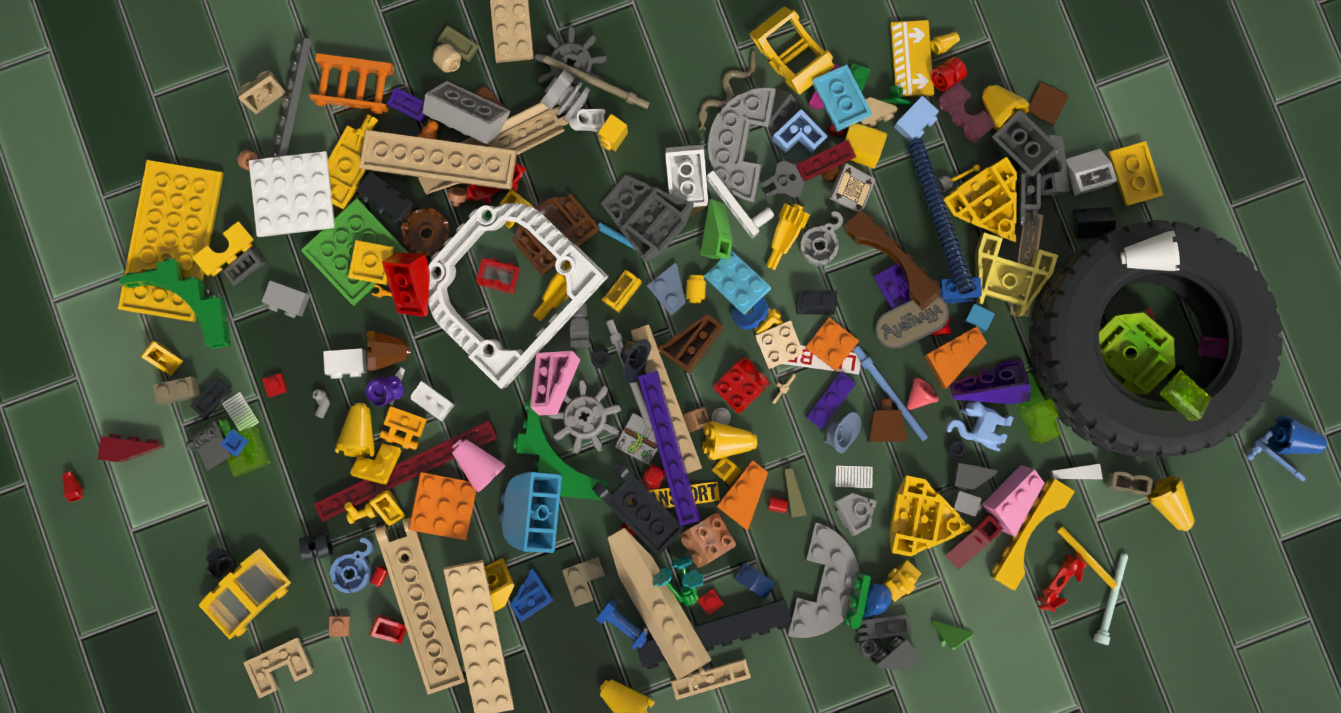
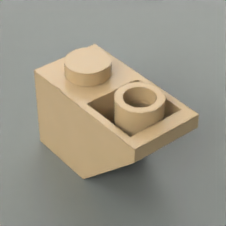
(880, 111)

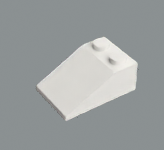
(687, 173)

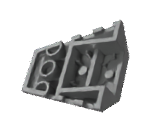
(646, 215)

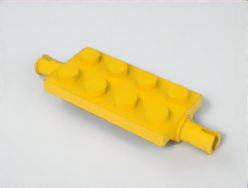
(345, 163)

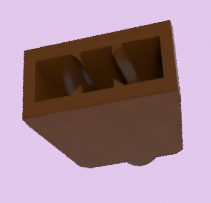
(886, 424)

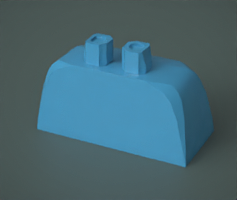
(531, 511)

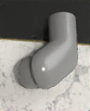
(323, 402)

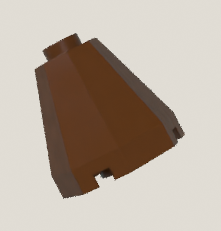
(384, 350)

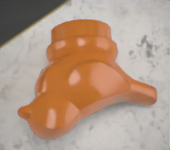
(430, 130)

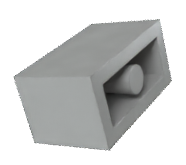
(286, 299)

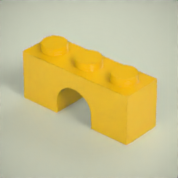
(238, 241)

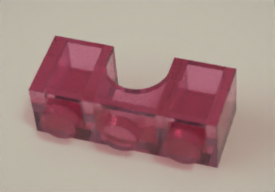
(974, 126)

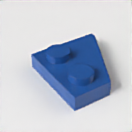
(531, 597)

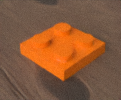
(832, 344)

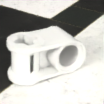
(591, 120)

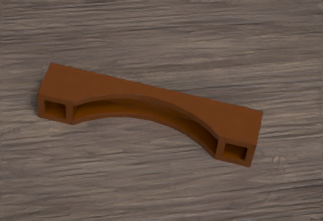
(866, 233)

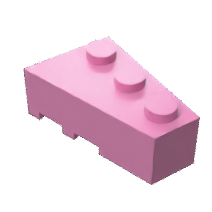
(551, 380)
(1014, 499)

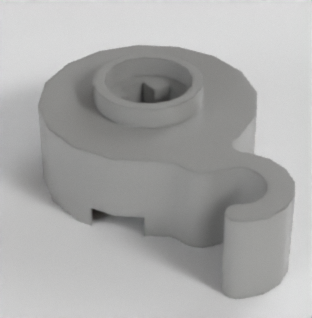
(825, 235)

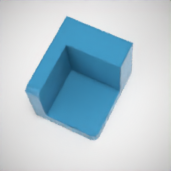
(979, 318)

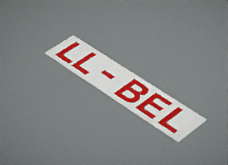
(849, 365)

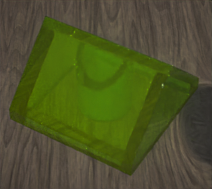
(1186, 397)

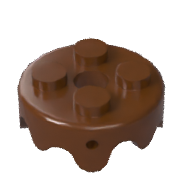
(421, 220)

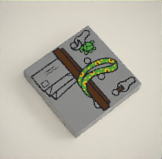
(638, 440)

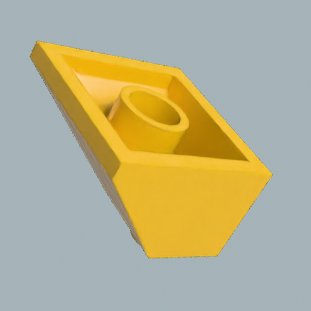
(499, 583)

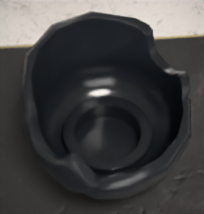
(220, 564)

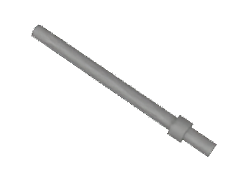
(616, 339)

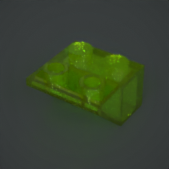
(252, 456)

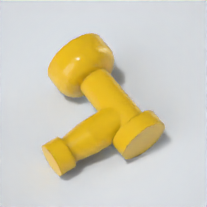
(353, 514)

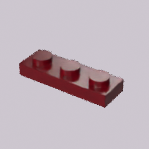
(826, 160)

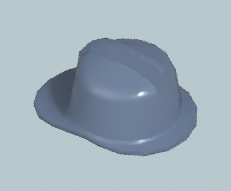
(843, 432)

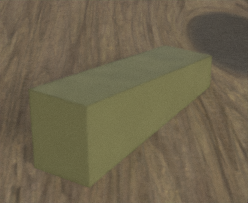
(794, 497)

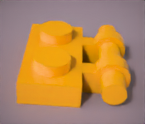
(405, 422)

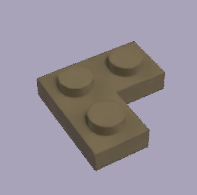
(578, 577)

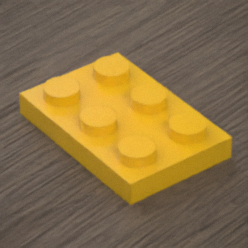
(1135, 173)

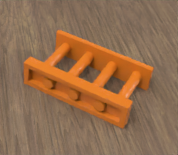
(345, 65)

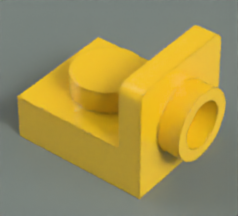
(772, 317)

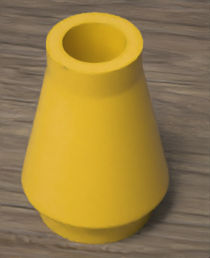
(944, 42)

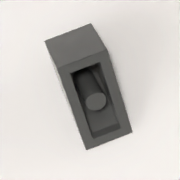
(970, 476)

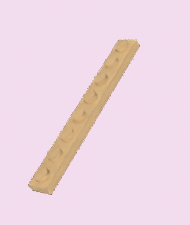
(653, 364)

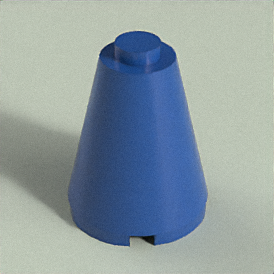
(1295, 438)

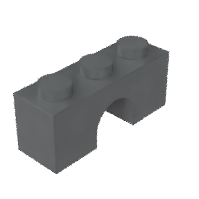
(1056, 178)

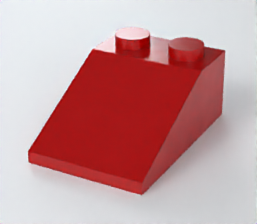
(409, 282)

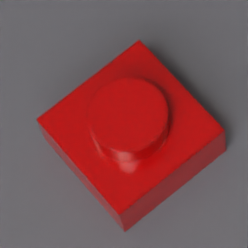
(275, 385)
(710, 602)

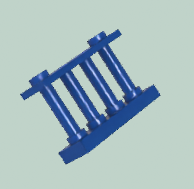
(610, 614)

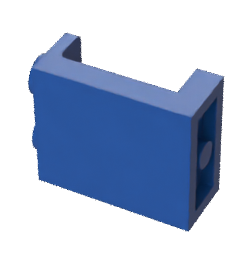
(949, 291)

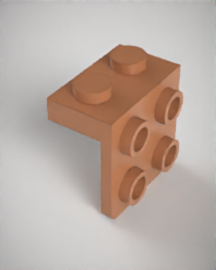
(707, 540)

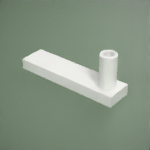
(750, 225)

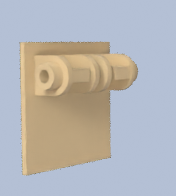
(779, 344)

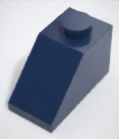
(754, 580)

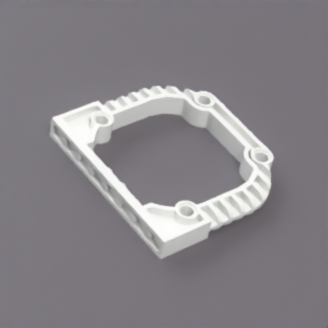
(581, 278)

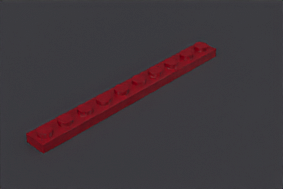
(403, 472)

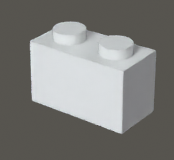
(345, 362)

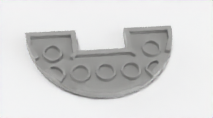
(729, 140)
(835, 587)

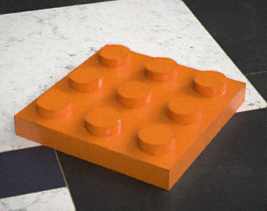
(442, 506)

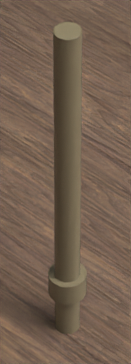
(629, 97)

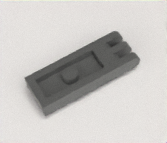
(885, 627)

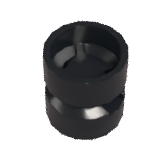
(322, 545)

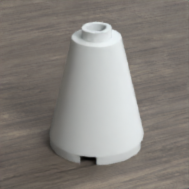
(1153, 253)

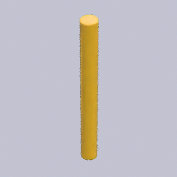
(1087, 557)

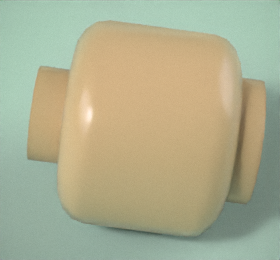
(446, 58)

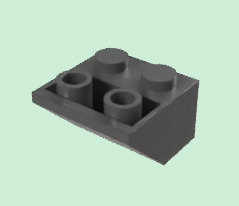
(897, 656)

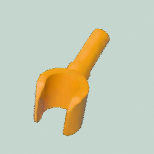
(381, 292)

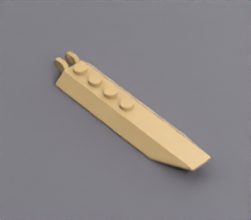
(517, 134)
(658, 608)

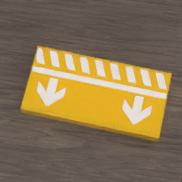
(912, 57)

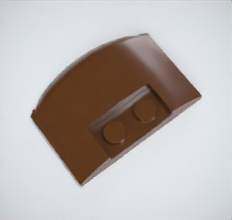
(568, 218)

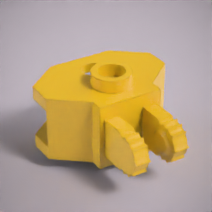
(902, 580)

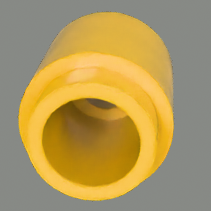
(695, 288)

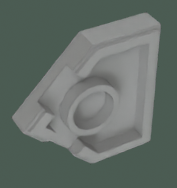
(855, 512)

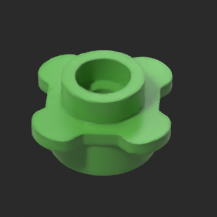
(224, 427)

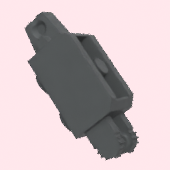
(1028, 195)

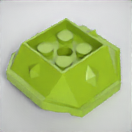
(1153, 353)

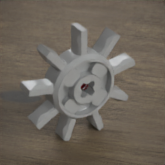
(596, 421)

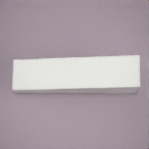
(1082, 472)

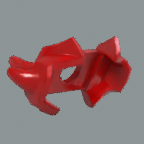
(484, 193)
(1070, 568)

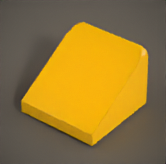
(726, 470)

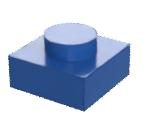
(234, 442)

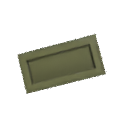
(460, 43)

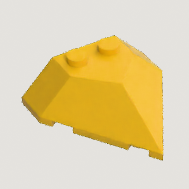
(988, 199)
(921, 518)

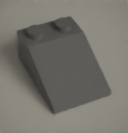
(1026, 143)

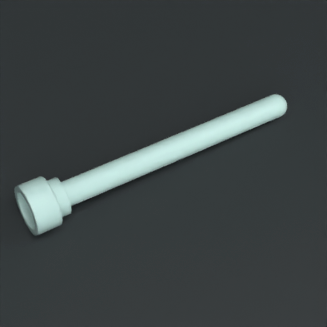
(1102, 635)

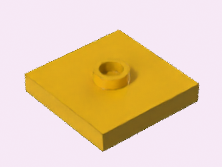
(367, 262)

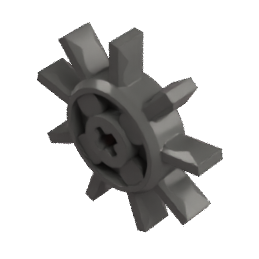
(573, 52)

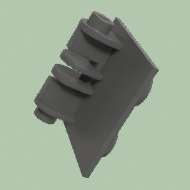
(207, 443)

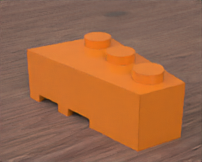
(954, 356)
(744, 495)

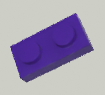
(407, 104)

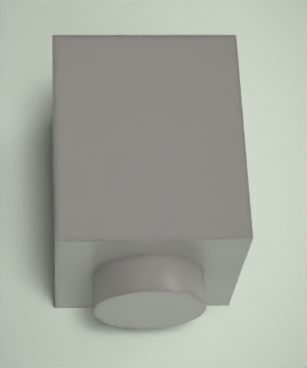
(966, 503)

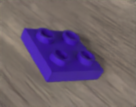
(893, 286)

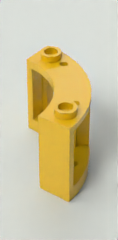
(803, 79)

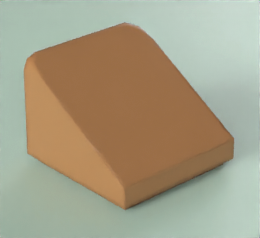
(696, 419)

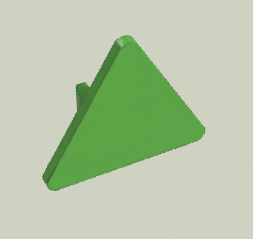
(952, 635)

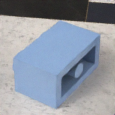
(916, 119)

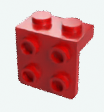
(741, 385)

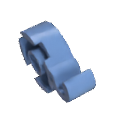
(357, 562)

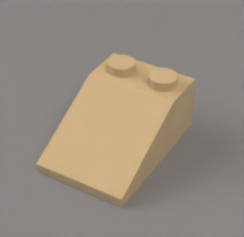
(261, 92)

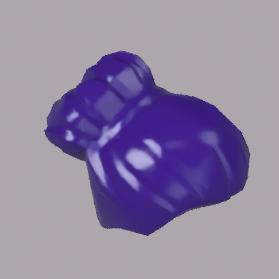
(384, 390)

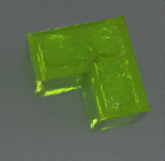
(1041, 421)

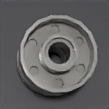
(565, 95)

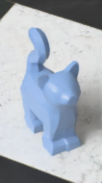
(985, 425)

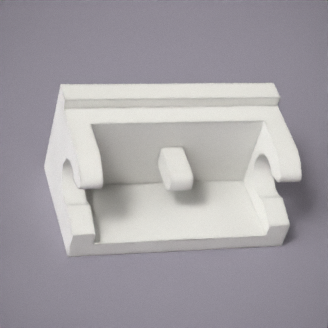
(432, 401)

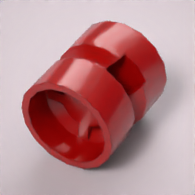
(948, 74)

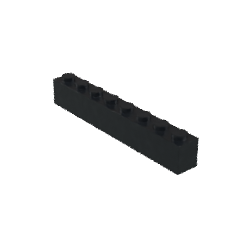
(727, 628)

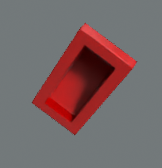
(388, 629)

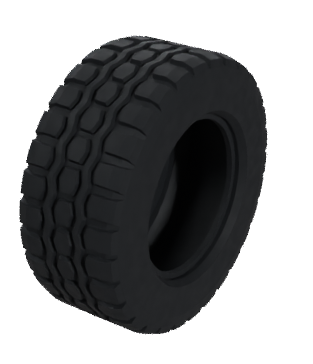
(1225, 298)

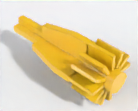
(790, 223)
(554, 295)

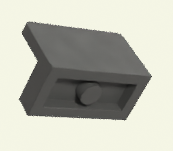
(782, 110)

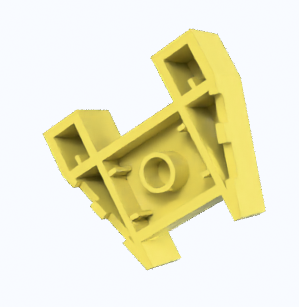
(1009, 279)

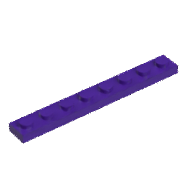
(669, 448)

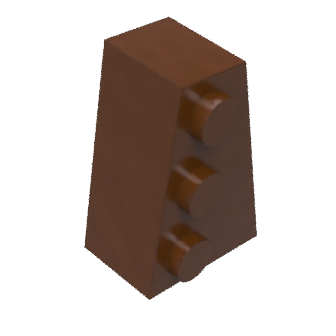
(692, 344)

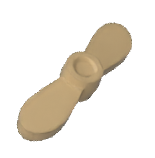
(784, 388)

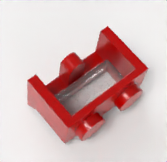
(498, 275)

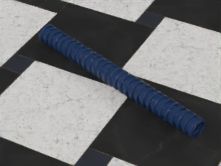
(940, 216)

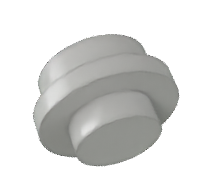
(721, 415)

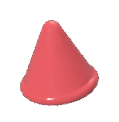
(921, 394)

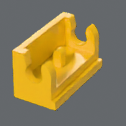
(622, 291)

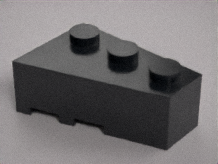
(386, 199)

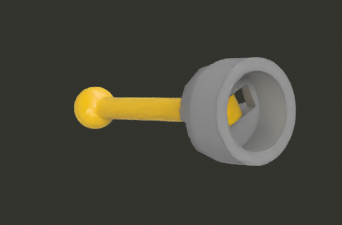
(946, 182)

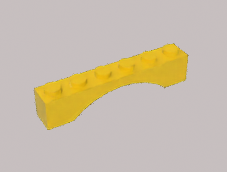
(1011, 567)

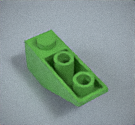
(717, 233)

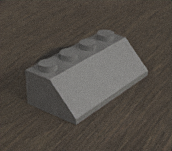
(465, 111)

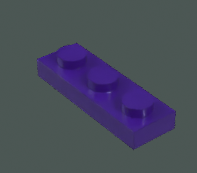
(831, 400)

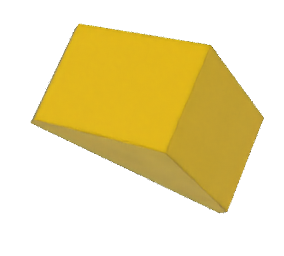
(161, 357)
(387, 507)

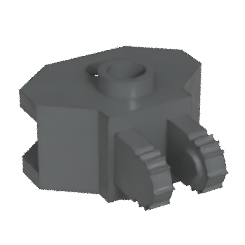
(783, 180)

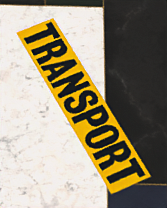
(702, 493)

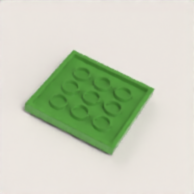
(333, 248)

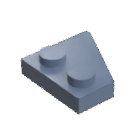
(668, 289)

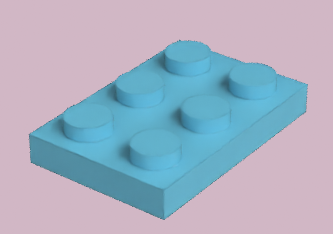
(842, 98)
(737, 283)

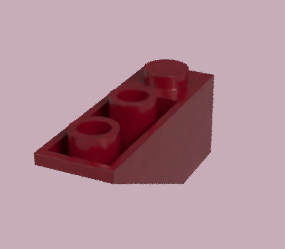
(123, 450)
(974, 541)

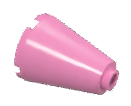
(476, 464)

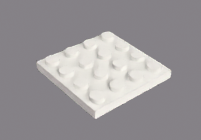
(291, 194)

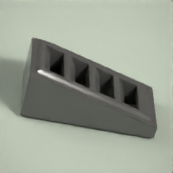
(247, 255)

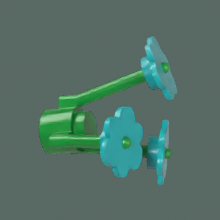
(688, 592)

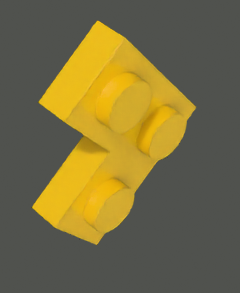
(378, 469)

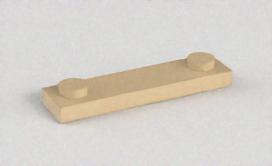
(718, 677)

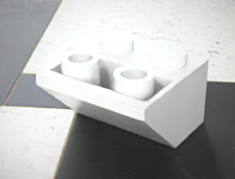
(1090, 172)

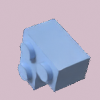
(799, 129)

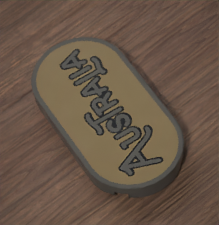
(909, 323)

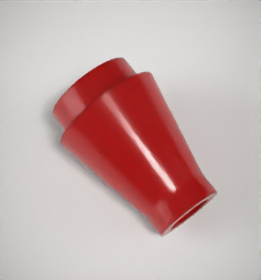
(71, 487)

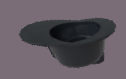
(634, 356)

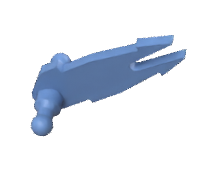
(1260, 445)

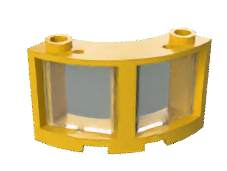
(244, 594)

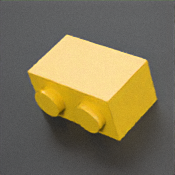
(612, 133)

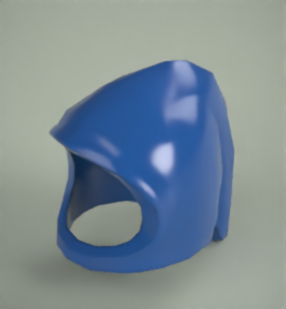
(878, 600)

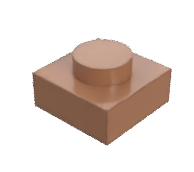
(339, 626)

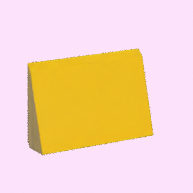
(866, 143)

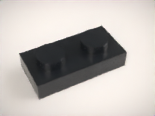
(211, 398)

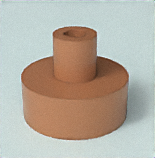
(244, 157)
(457, 195)

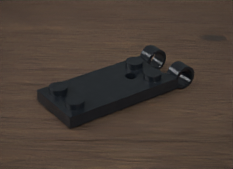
(645, 516)

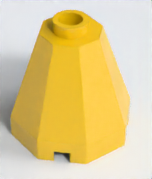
(1002, 105)

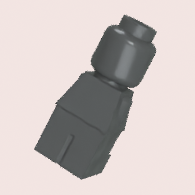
(579, 329)

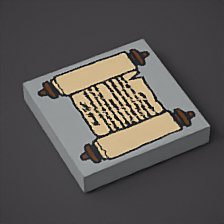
(852, 188)

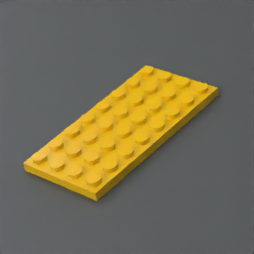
(170, 222)

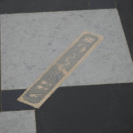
(1028, 245)

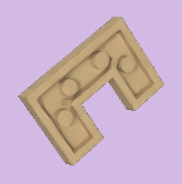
(289, 653)

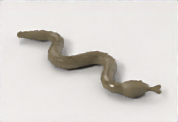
(729, 92)

